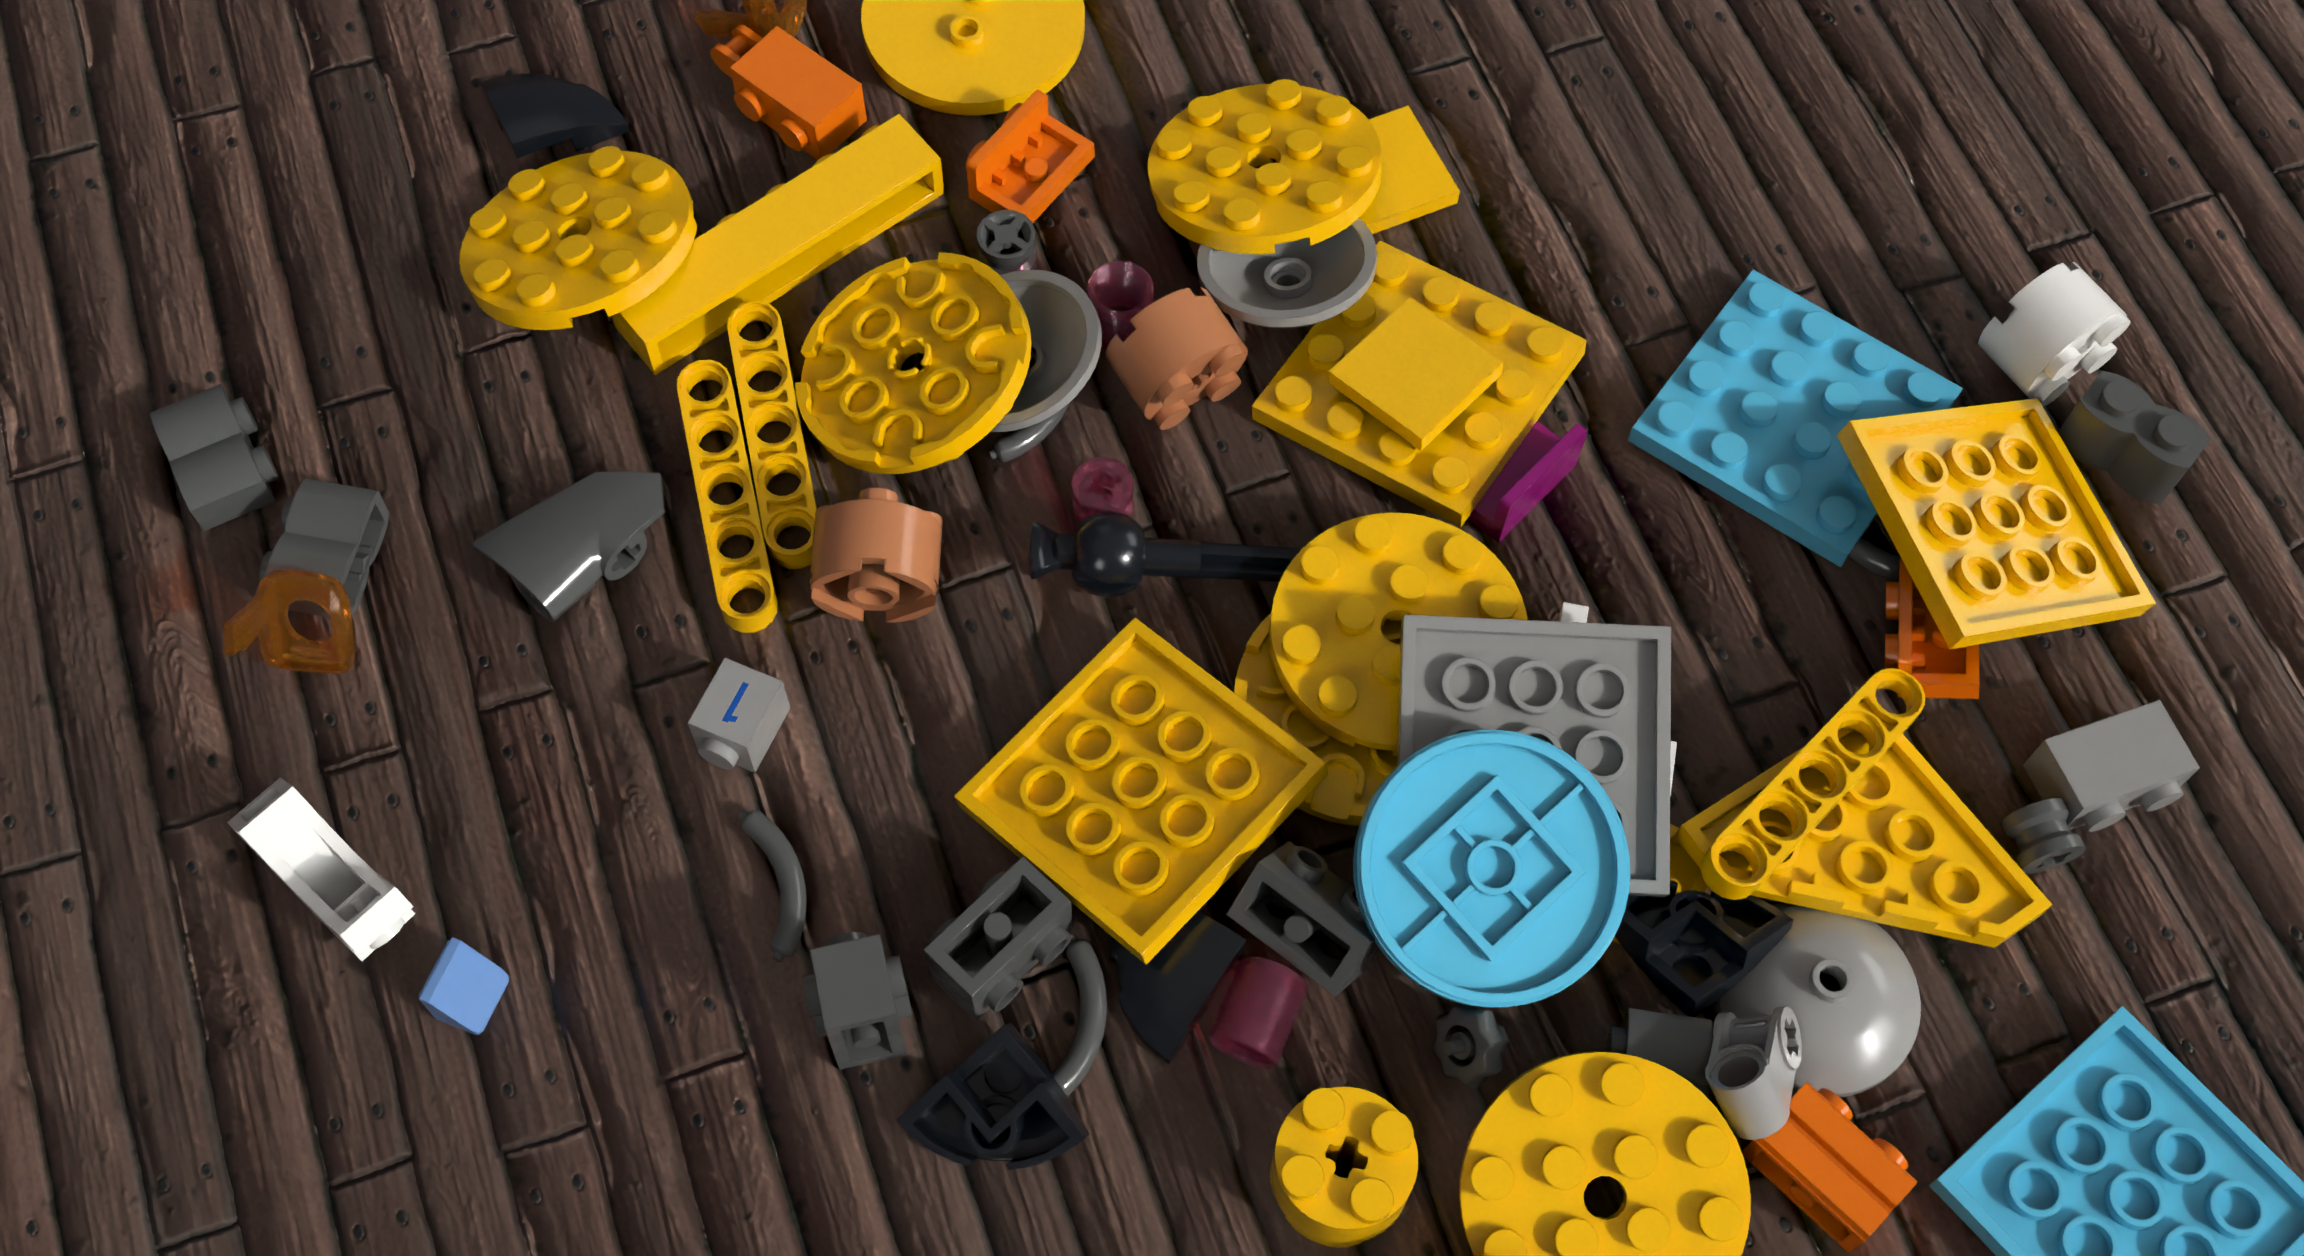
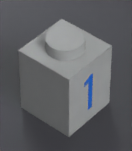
(738, 716)

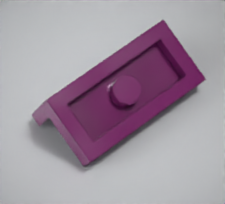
(1527, 478)

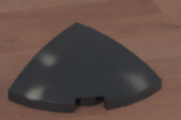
(548, 110)
(1699, 942)
(1173, 989)
(997, 1108)

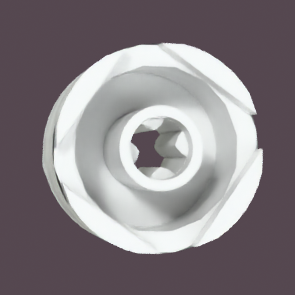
(2054, 332)

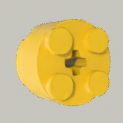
(1383, 1164)

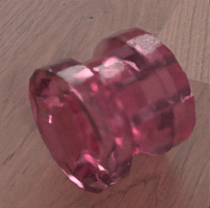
(1093, 476)

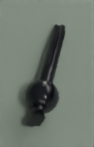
(1112, 555)

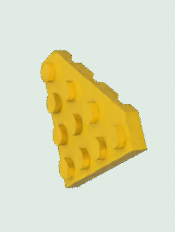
(1886, 853)

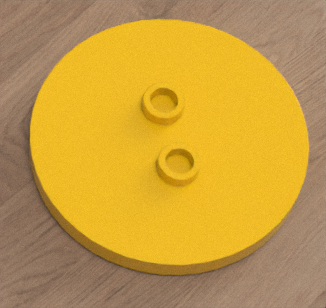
(972, 52)

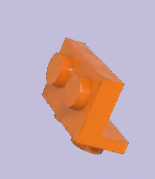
(1026, 160)
(1922, 649)

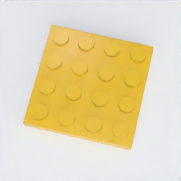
(1475, 447)
(1994, 521)
(1141, 788)

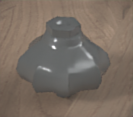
(1469, 1044)

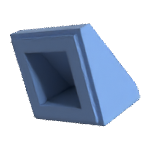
(463, 988)

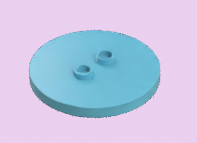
(1491, 869)

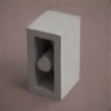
(2113, 766)

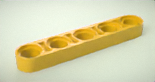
(770, 406)
(733, 519)
(1797, 803)

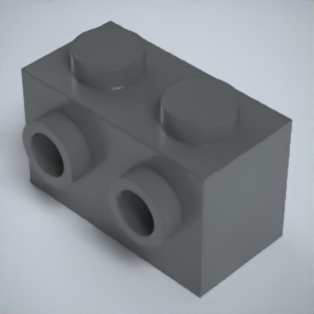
(1306, 916)
(999, 939)
(858, 999)

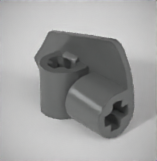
(576, 538)

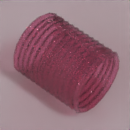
(1119, 285)
(1258, 1012)

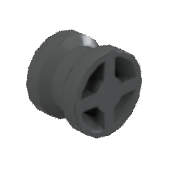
(1002, 233)
(2042, 835)

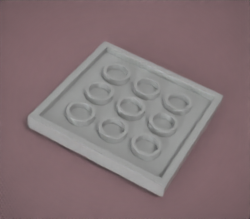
(1571, 684)

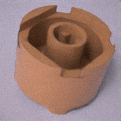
(1178, 356)
(875, 557)

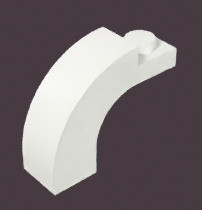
(322, 869)

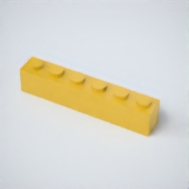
(785, 239)

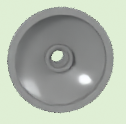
(1295, 283)
(1063, 345)
(1847, 1035)

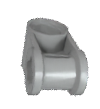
(1754, 1070)

